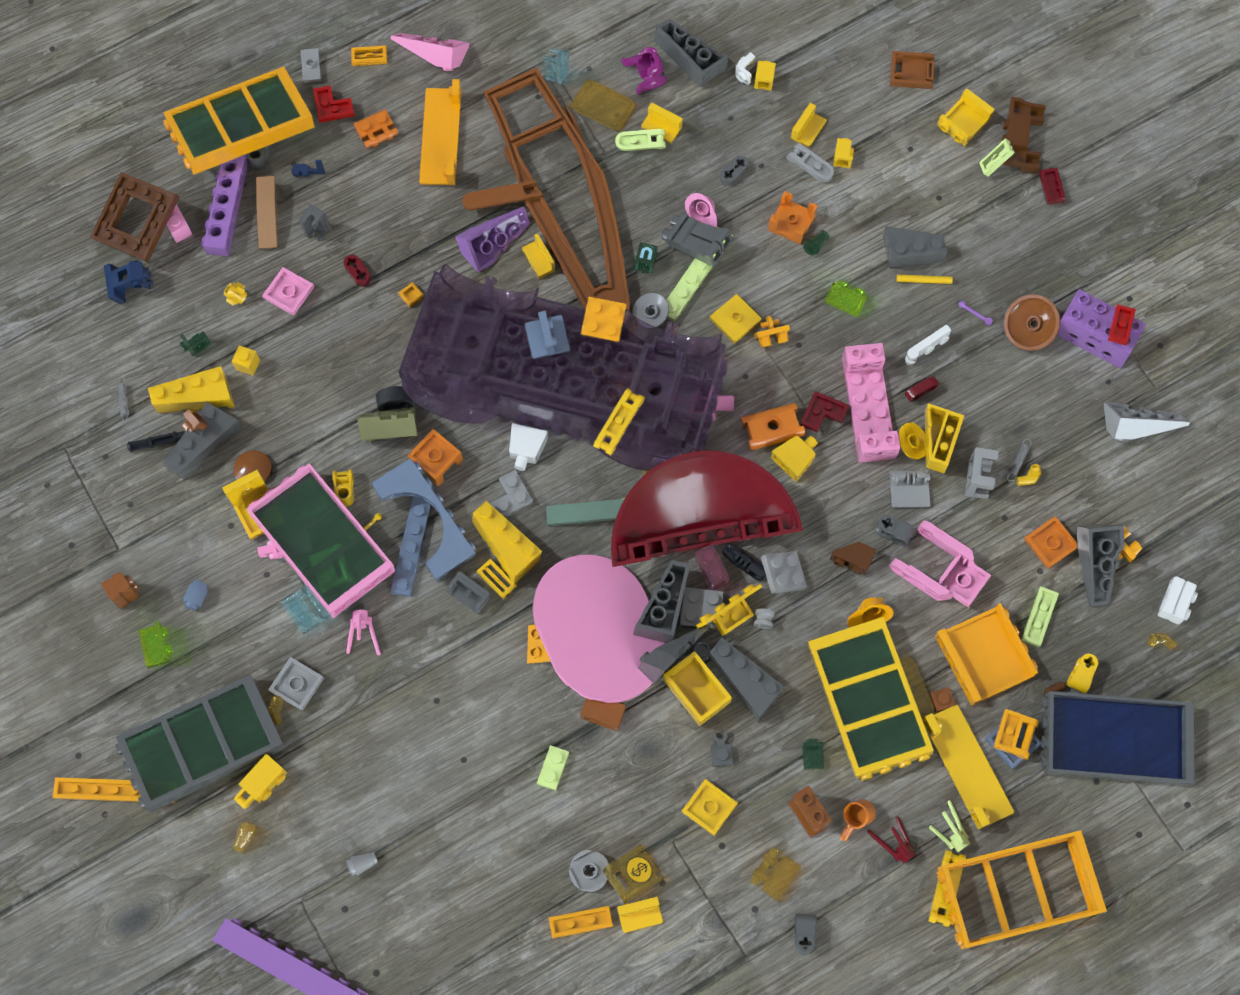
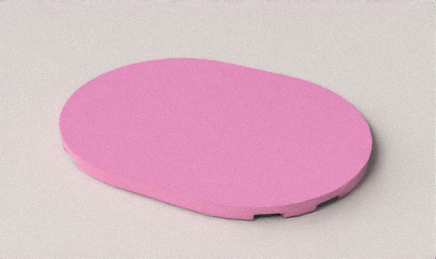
(588, 626)

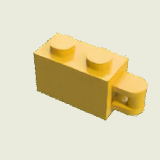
(260, 781)

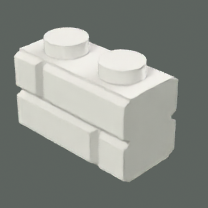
(1177, 600)

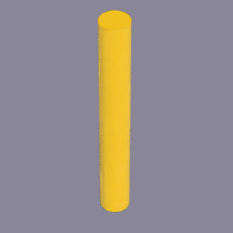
(924, 279)

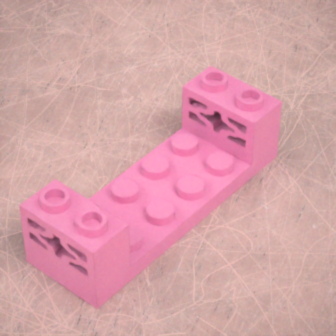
(869, 403)

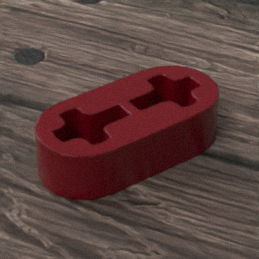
(360, 268)
(922, 389)

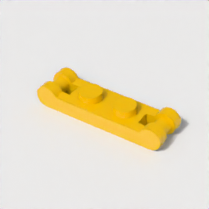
(618, 421)
(938, 901)

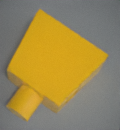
(795, 456)

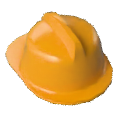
(870, 609)

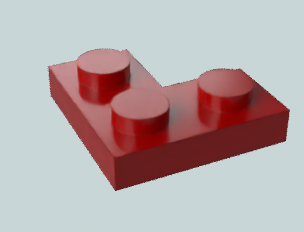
(331, 109)

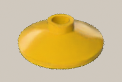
(912, 440)

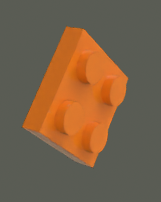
(1051, 542)

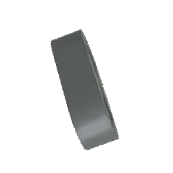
(731, 168)

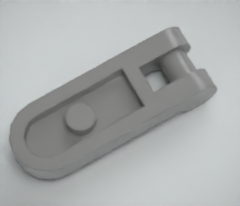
(811, 163)

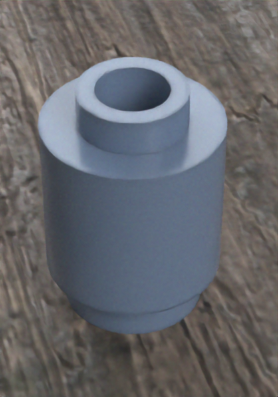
(195, 595)

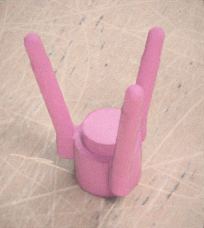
(360, 621)

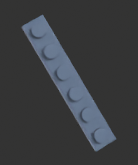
(411, 547)

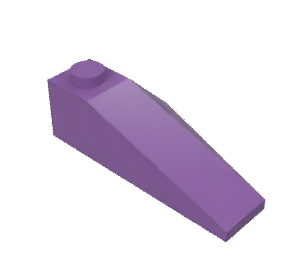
(487, 241)

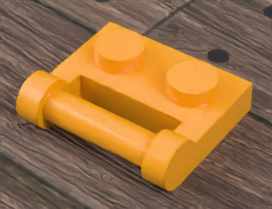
(1009, 732)

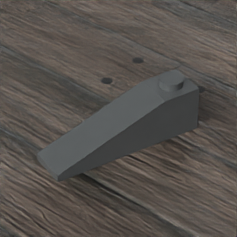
(1099, 554)
(664, 657)

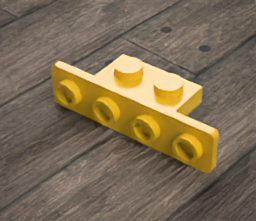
(733, 614)

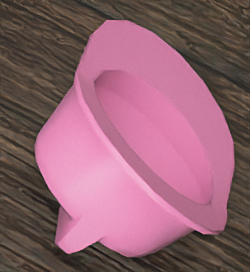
(701, 208)

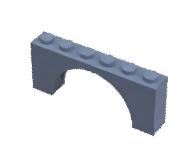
(408, 481)

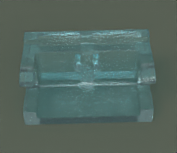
(557, 68)

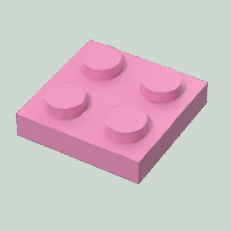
(288, 291)

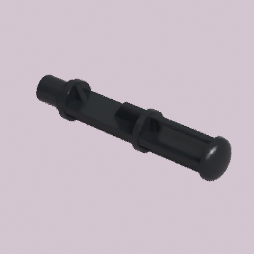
(154, 441)

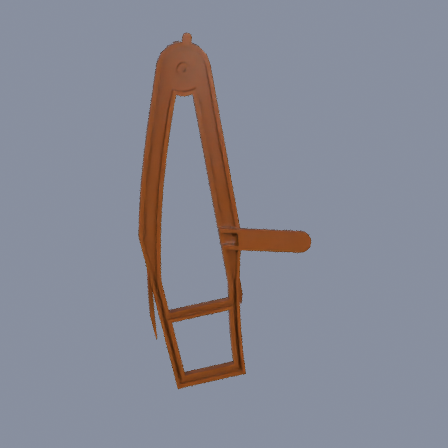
(527, 191)

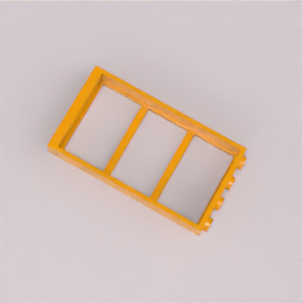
(1083, 868)

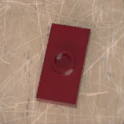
(1052, 186)

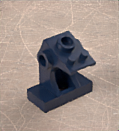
(137, 278)

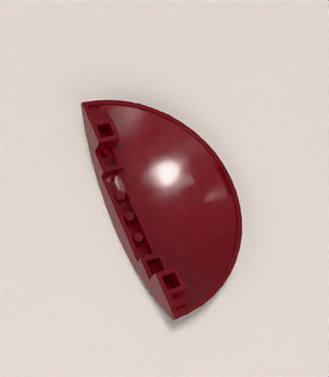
(700, 503)

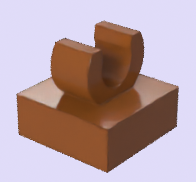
(194, 421)

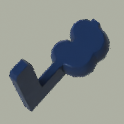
(305, 171)

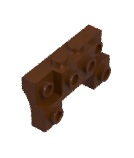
(1017, 130)

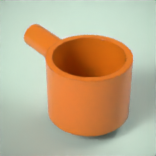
(857, 816)

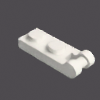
(927, 345)

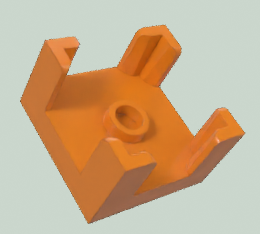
(792, 219)
(435, 456)

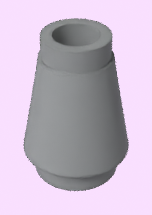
(360, 863)

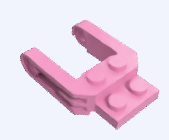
(960, 580)

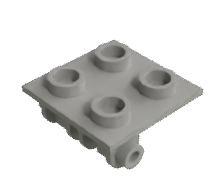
(910, 489)

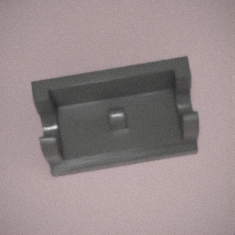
(315, 221)
(469, 592)

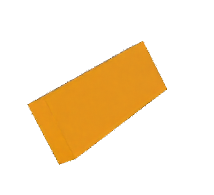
(580, 922)

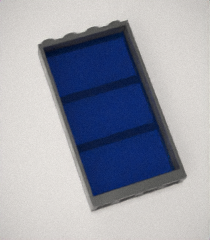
(1118, 738)

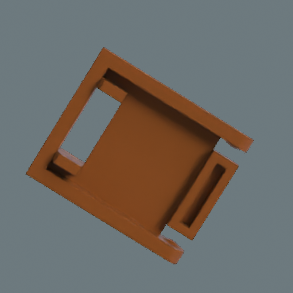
(916, 70)

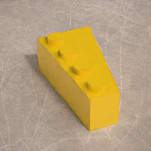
(192, 392)
(506, 542)

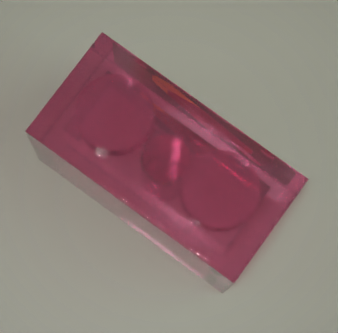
(712, 567)

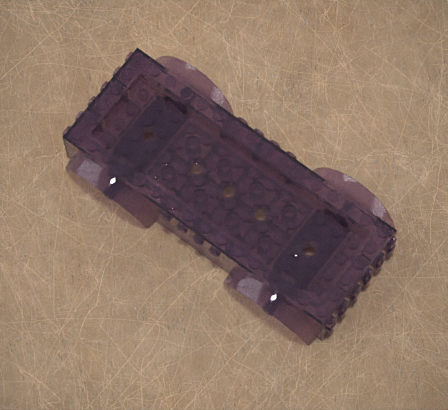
(571, 399)

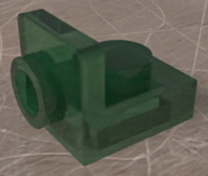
(196, 343)
(813, 754)

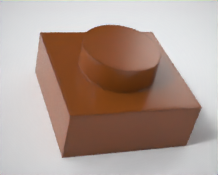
(942, 699)

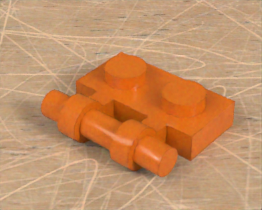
(374, 125)

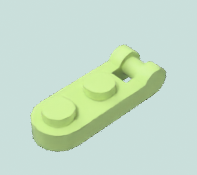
(640, 140)

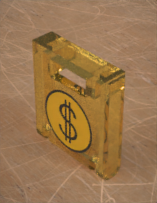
(637, 870)

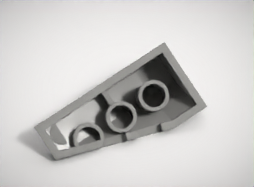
(1133, 424)

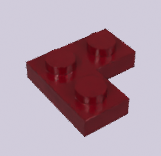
(820, 407)

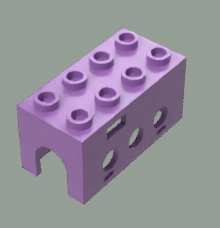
(1094, 317)

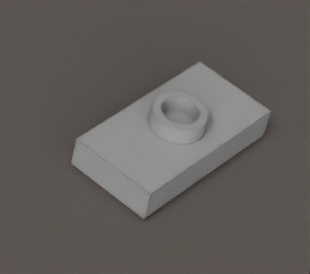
(311, 65)

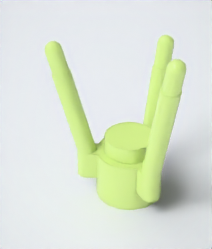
(959, 839)

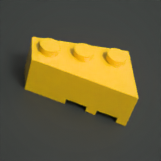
(940, 436)

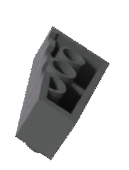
(691, 55)
(198, 445)
(746, 678)

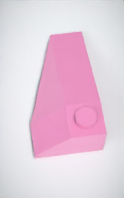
(439, 53)

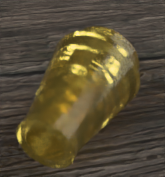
(244, 836)

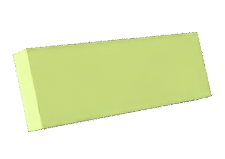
(1039, 616)

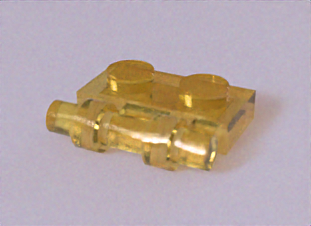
(779, 879)

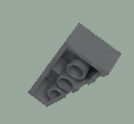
(663, 609)

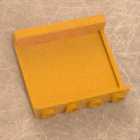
(986, 654)

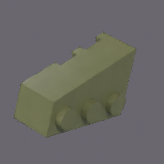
(388, 424)

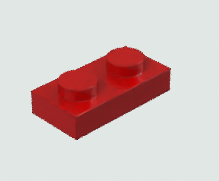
(1121, 324)

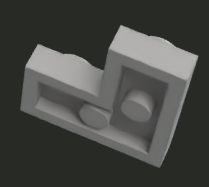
(516, 498)

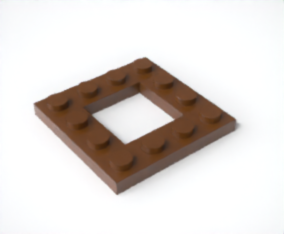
(163, 206)

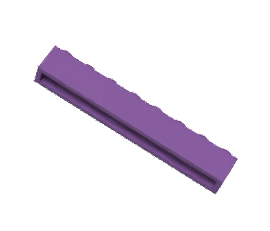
(279, 962)

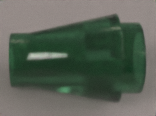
(815, 243)

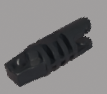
(744, 561)

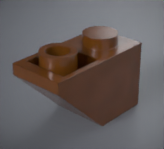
(854, 556)

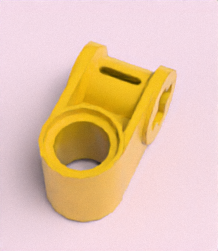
(344, 483)
(1081, 676)

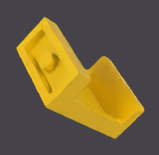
(966, 117)

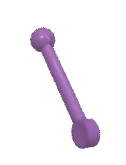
(988, 321)

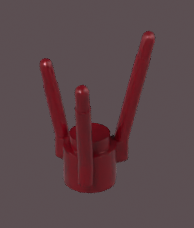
(905, 850)

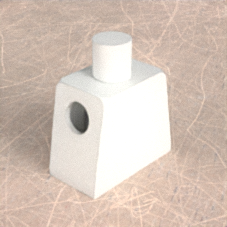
(526, 445)

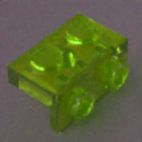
(846, 298)
(154, 645)

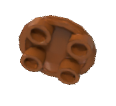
(250, 462)

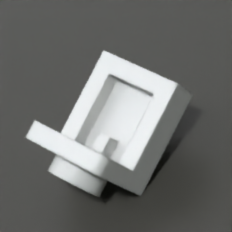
(743, 67)

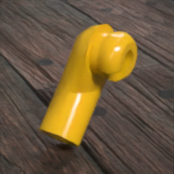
(1031, 477)

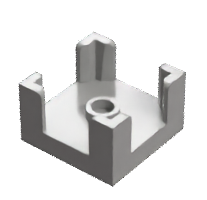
(974, 474)

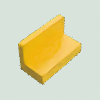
(662, 119)
(808, 126)
(539, 258)
(640, 914)

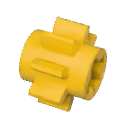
(235, 293)

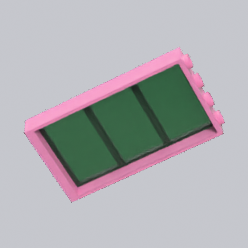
(320, 540)

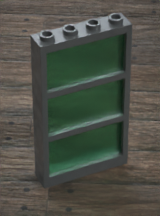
(198, 743)

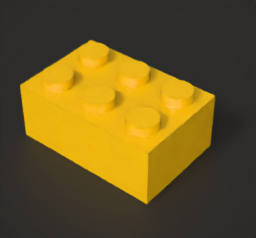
(697, 688)

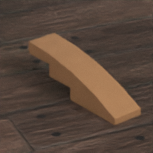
(267, 212)

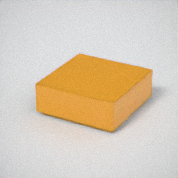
(411, 295)

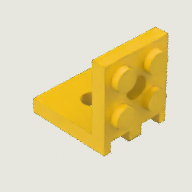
(242, 494)

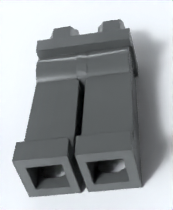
(697, 238)

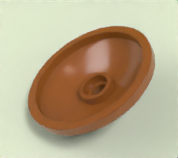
(1023, 313)

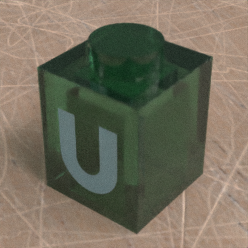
(646, 258)

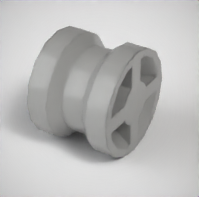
(764, 618)

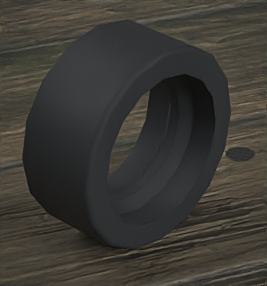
(392, 398)

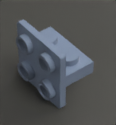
(547, 336)

